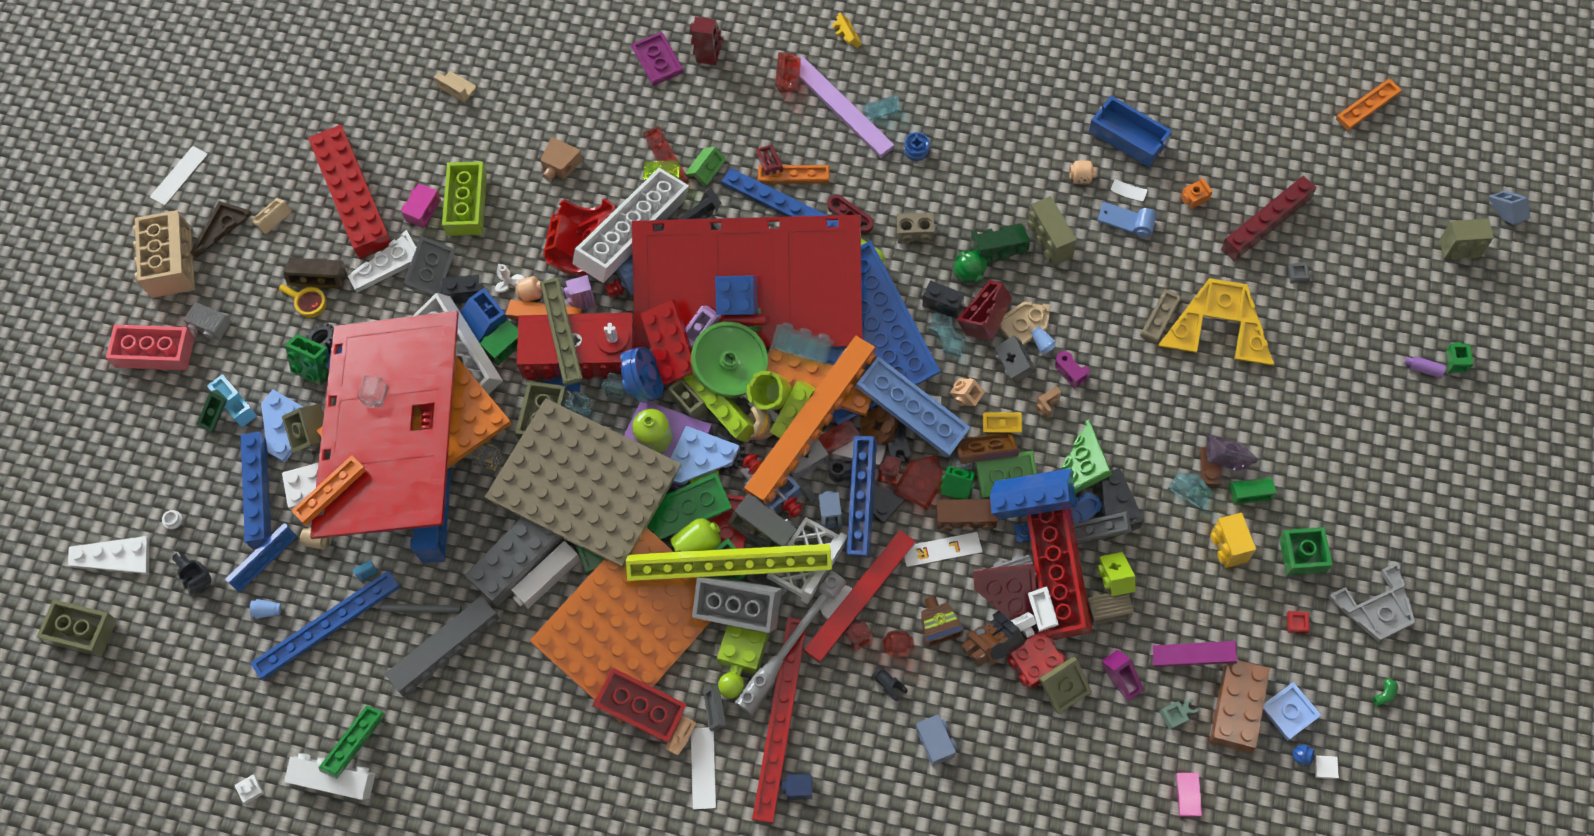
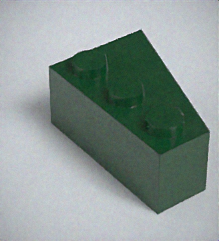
(1001, 243)

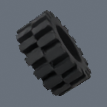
(320, 334)

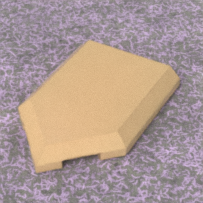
(1024, 319)

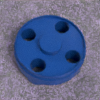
(641, 374)

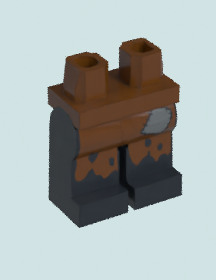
(993, 640)

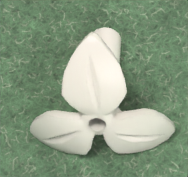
(504, 274)

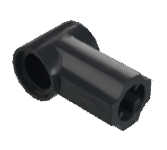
(845, 466)

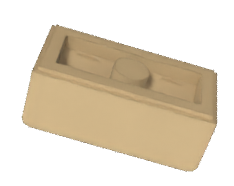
(271, 215)

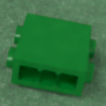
(308, 359)

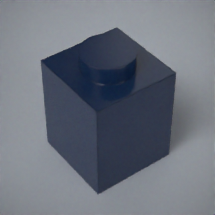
(798, 786)

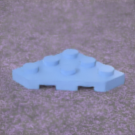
(273, 409)
(701, 454)

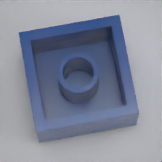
(736, 295)

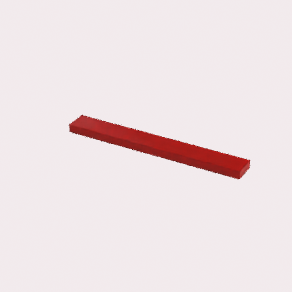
(859, 596)

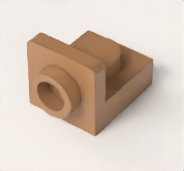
(1048, 399)

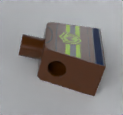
(939, 623)

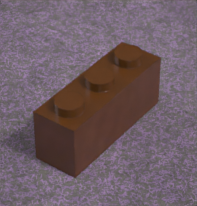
(965, 514)

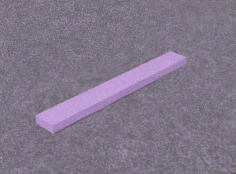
(844, 109)

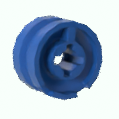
(913, 152)

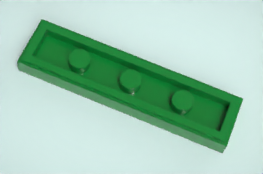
(351, 742)

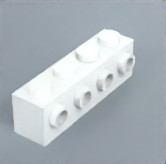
(351, 783)

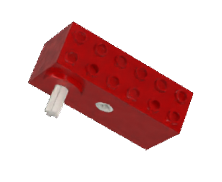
(597, 340)

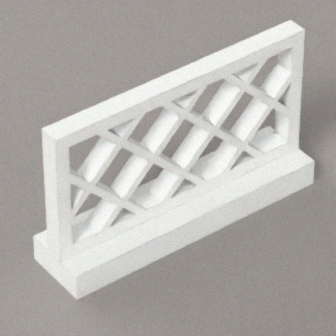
(815, 577)

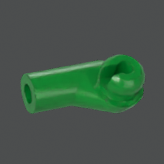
(1389, 694)

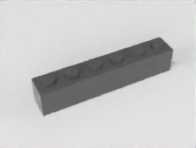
(442, 646)

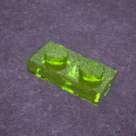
(671, 167)

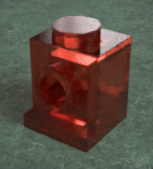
(889, 470)
(859, 635)

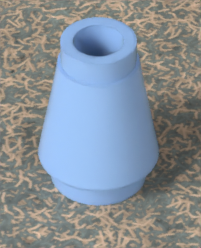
(1043, 340)
(264, 608)

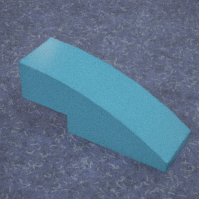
(235, 404)

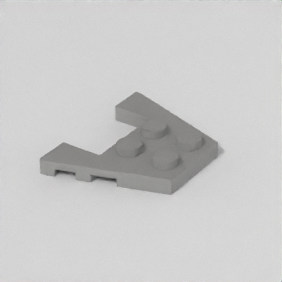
(1382, 614)

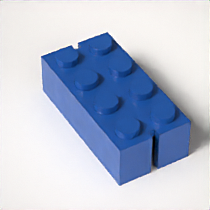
(1130, 131)

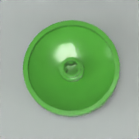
(727, 358)

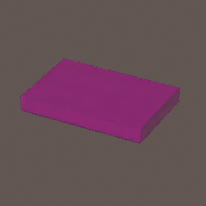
(657, 58)

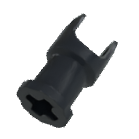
(888, 683)

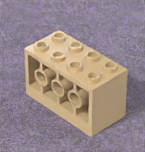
(164, 254)

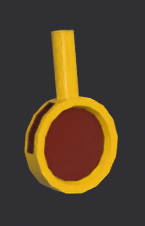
(308, 302)

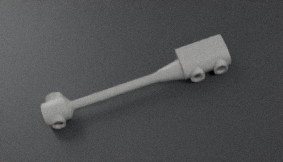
(764, 678)

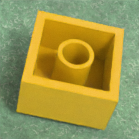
(1232, 540)

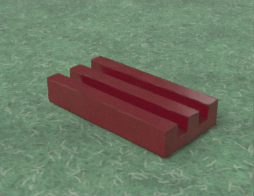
(771, 168)

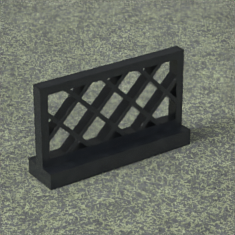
(707, 206)

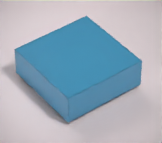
(365, 570)

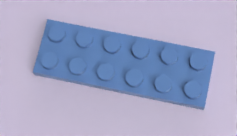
(912, 406)

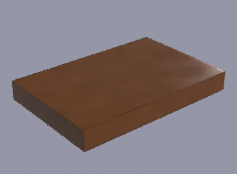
(986, 447)

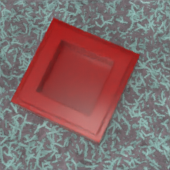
(1298, 622)

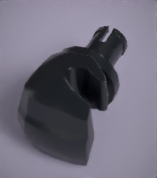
(193, 574)

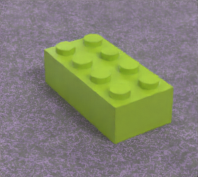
(464, 198)

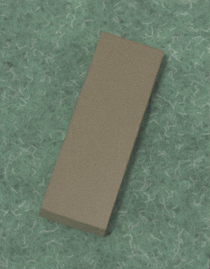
(1160, 316)

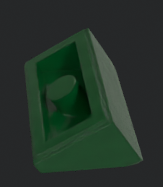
(212, 410)

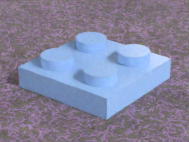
(1290, 711)

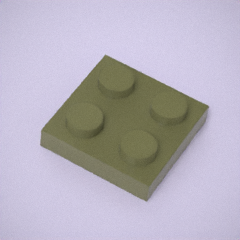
(1065, 685)

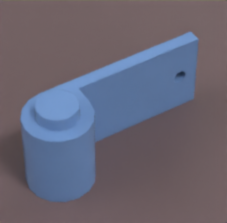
(1136, 223)

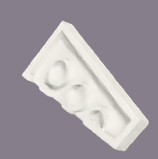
(384, 264)
(118, 555)

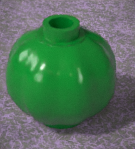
(969, 267)

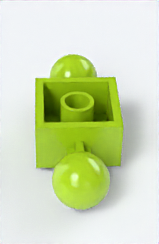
(740, 651)

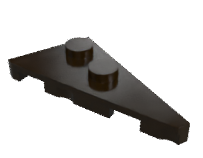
(221, 222)

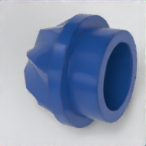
(1303, 754)

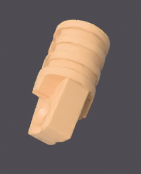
(680, 735)

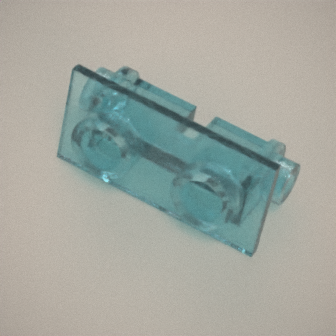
(881, 108)

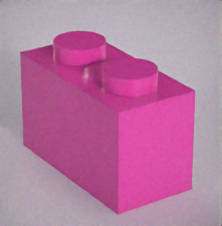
(420, 205)

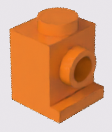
(1196, 194)

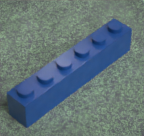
(255, 489)
(862, 496)

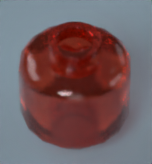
(897, 643)

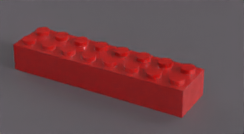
(350, 191)
(1060, 571)

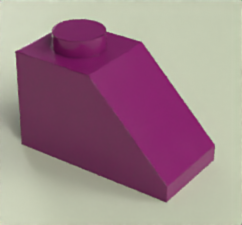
(1123, 674)

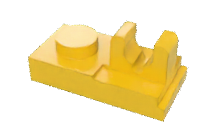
(846, 28)
(1002, 422)

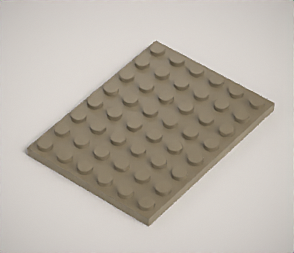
(583, 482)

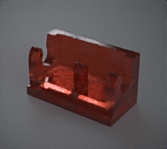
(788, 72)

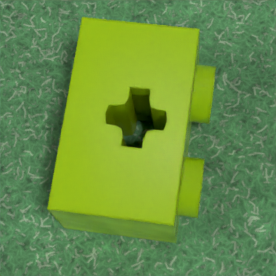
(1116, 574)

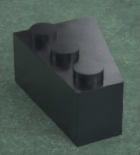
(1117, 498)

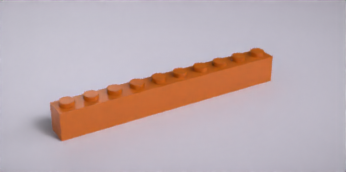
(810, 420)

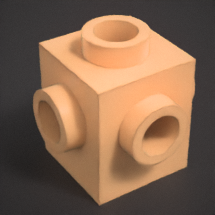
(967, 392)

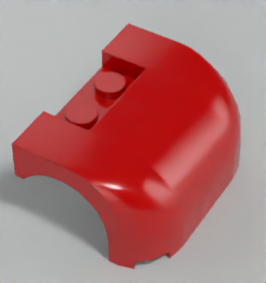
(568, 230)

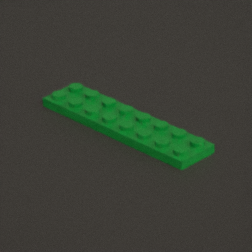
(678, 509)

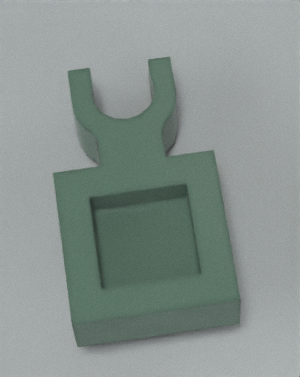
(1176, 714)

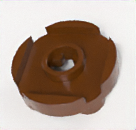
(873, 418)

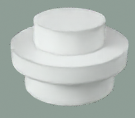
(172, 519)

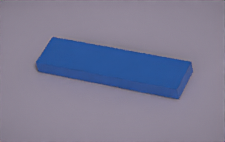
(261, 557)

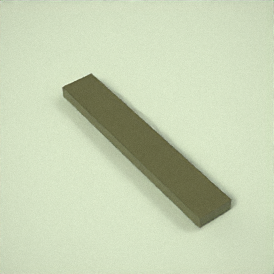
(561, 331)

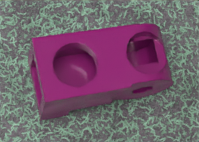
(1070, 369)

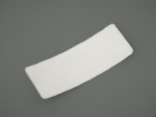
(1128, 190)

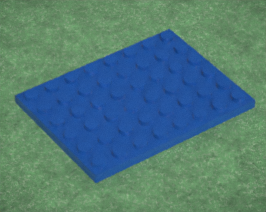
(888, 328)

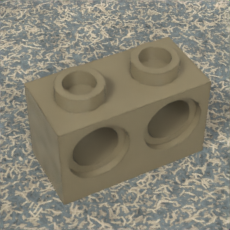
(915, 222)

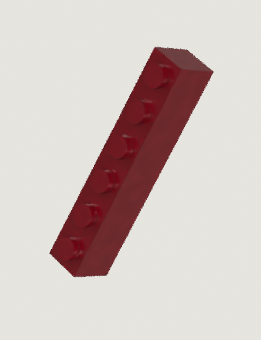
(1268, 218)

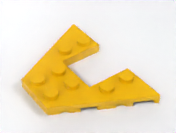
(1226, 302)

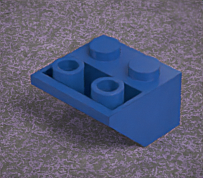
(483, 314)

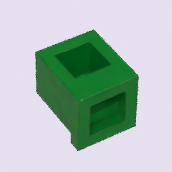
(1459, 357)

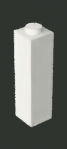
(545, 575)

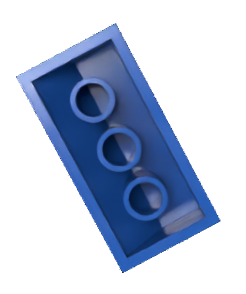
(1033, 494)

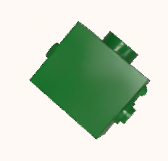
(957, 483)

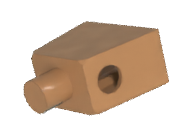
(559, 159)

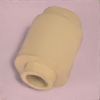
(321, 543)

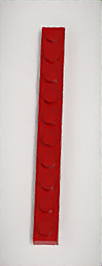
(778, 728)

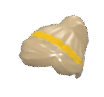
(762, 424)

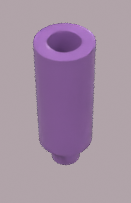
(1425, 366)

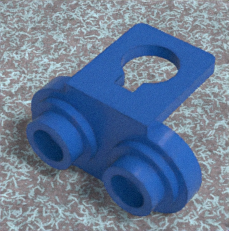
(1086, 507)

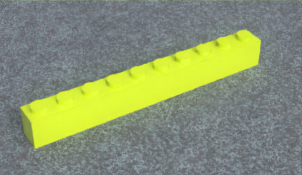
(728, 562)

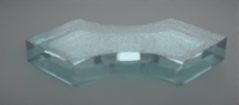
(951, 340)

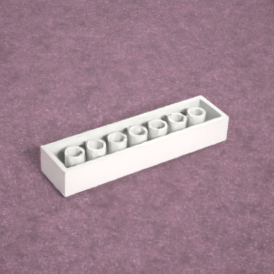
(612, 240)

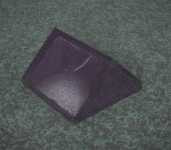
(1228, 453)

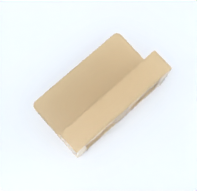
(455, 85)

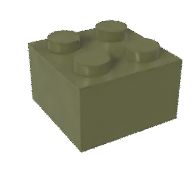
(1466, 238)
(302, 427)

